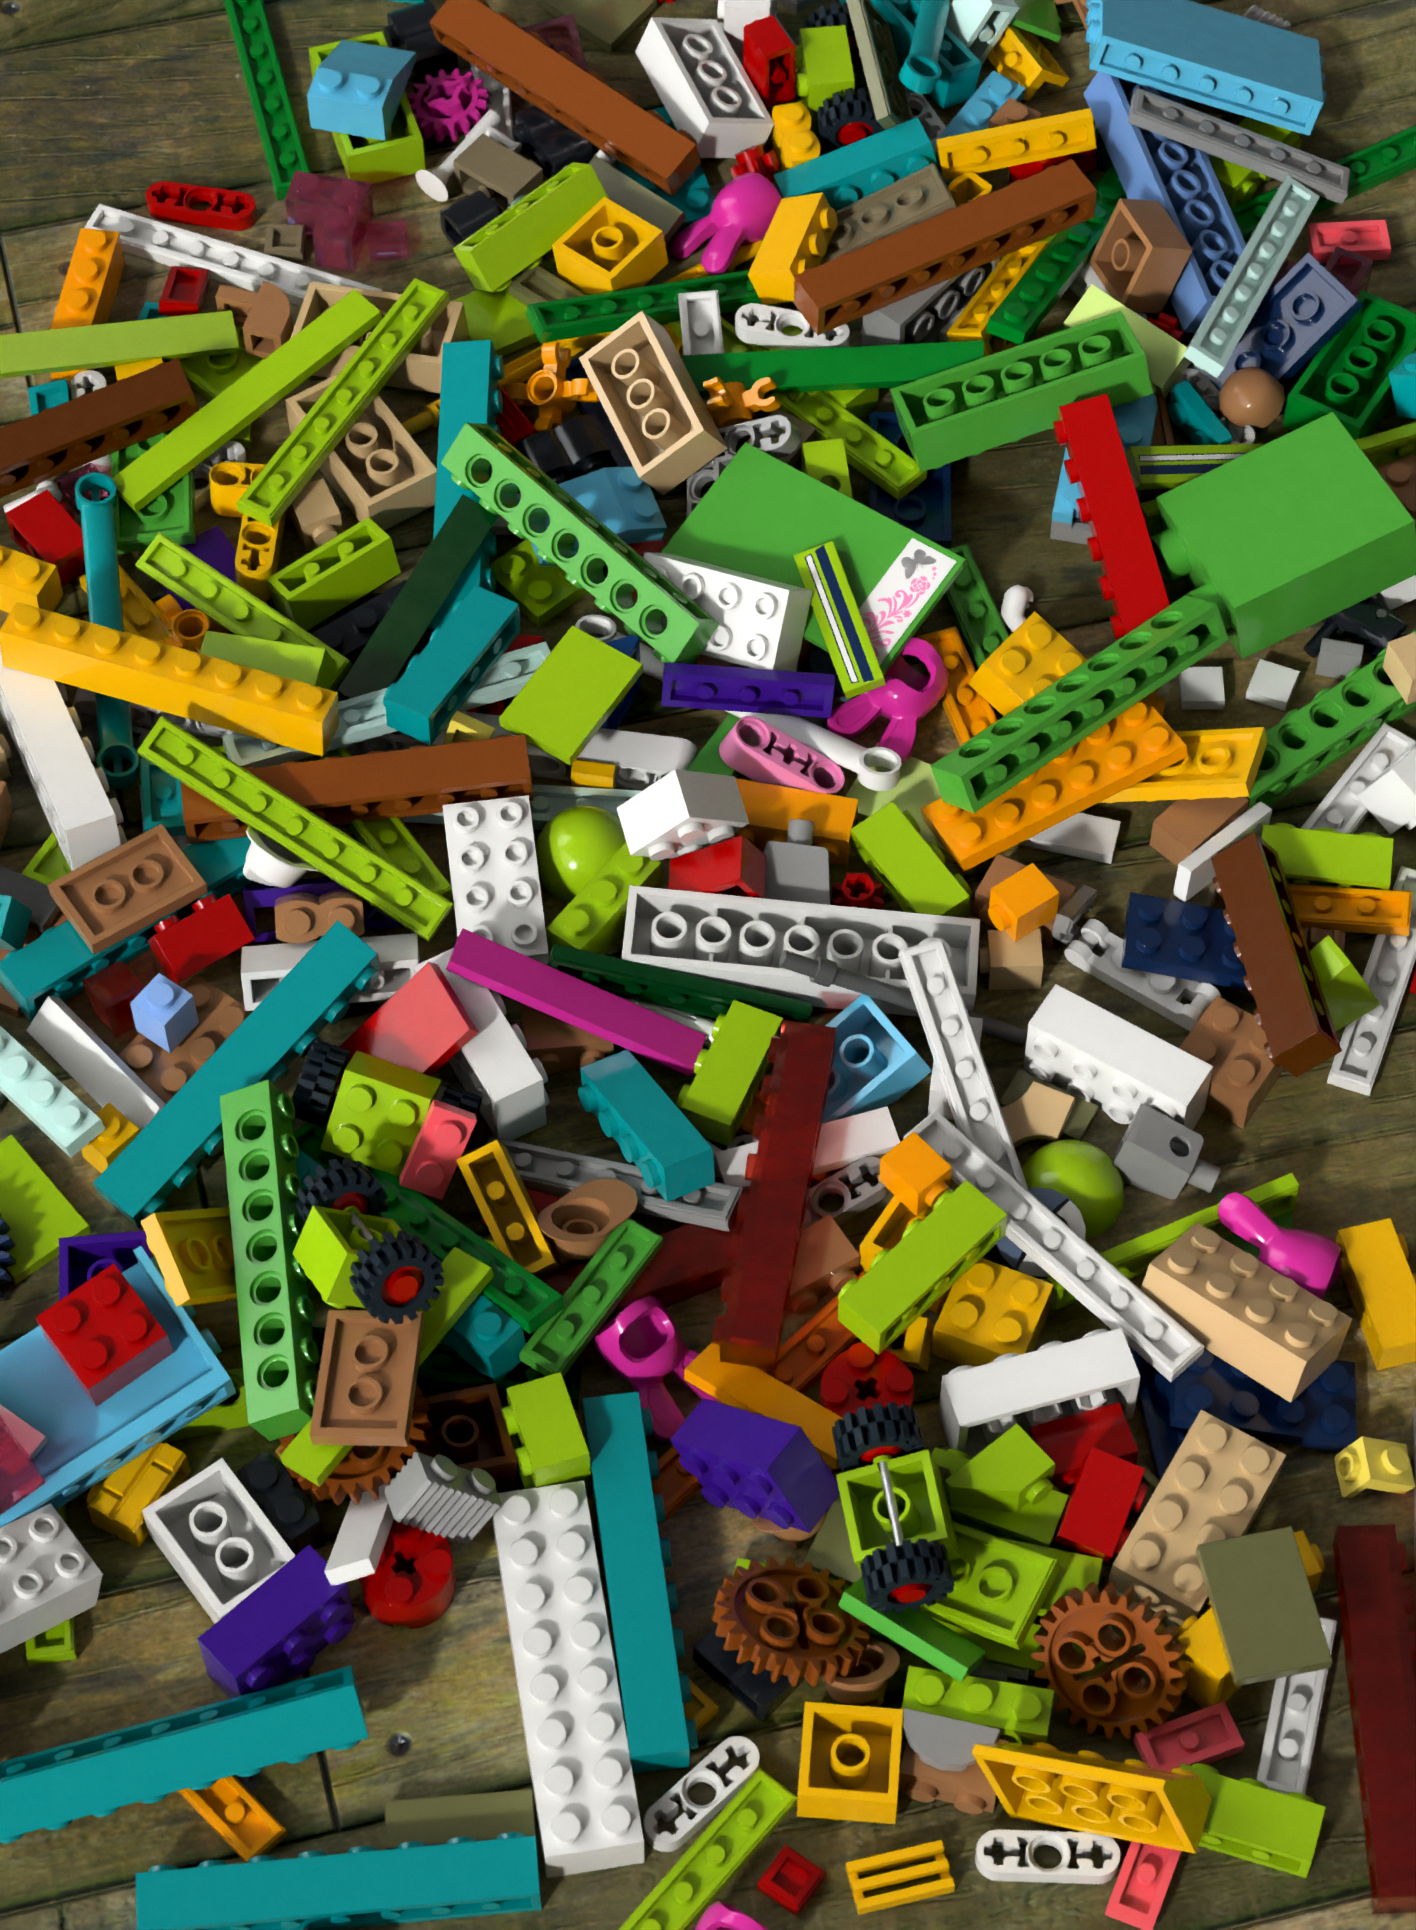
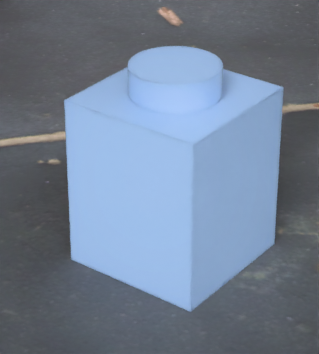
(164, 1012)

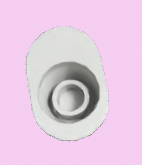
(271, 863)

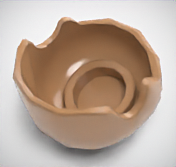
(1251, 397)

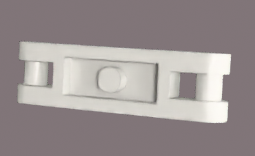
(1153, 990)

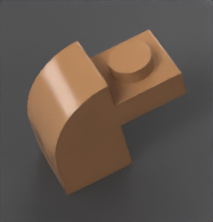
(262, 316)

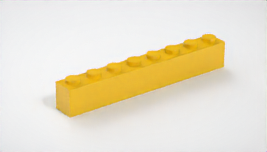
(169, 679)

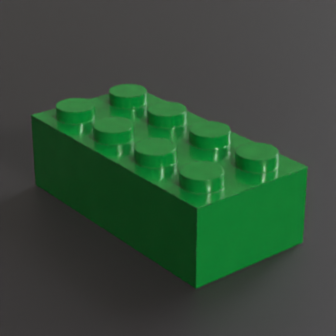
(1353, 369)

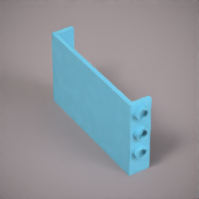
(1209, 58)
(96, 1441)

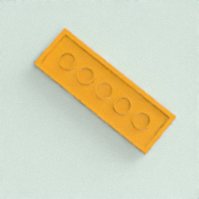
(1087, 773)

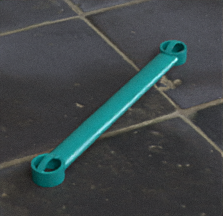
(921, 66)
(106, 610)

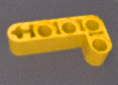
(257, 543)

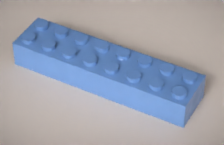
(1183, 184)

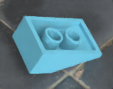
(359, 89)
(619, 502)
(870, 1062)

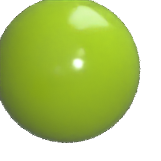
(576, 848)
(1084, 1176)

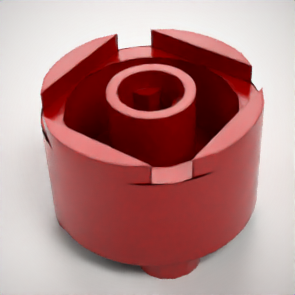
(863, 1379)
(412, 1598)

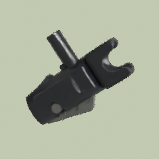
(1363, 623)

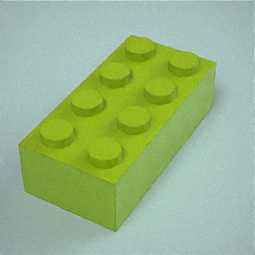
(371, 158)

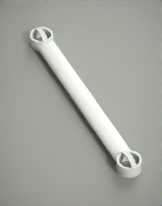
(817, 738)

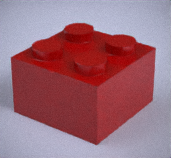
(105, 1334)

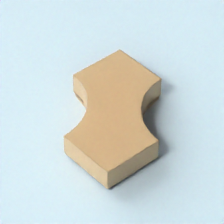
(1038, 1114)

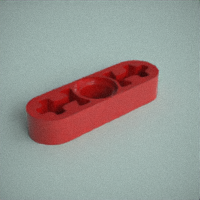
(212, 217)

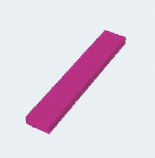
(576, 1002)

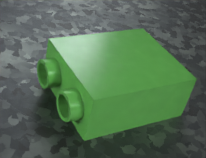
(1286, 534)

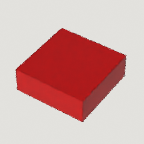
(791, 1880)

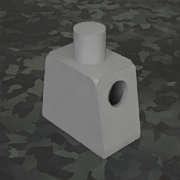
(797, 868)
(1162, 1155)

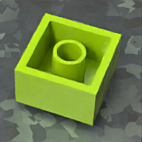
(546, 1434)

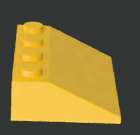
(1097, 1794)

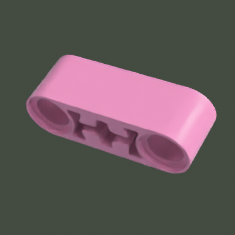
(778, 759)

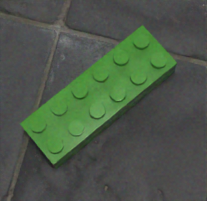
(1019, 390)

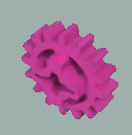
(448, 104)

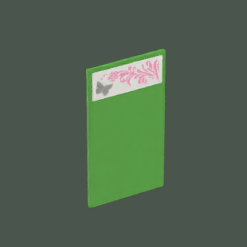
(770, 511)

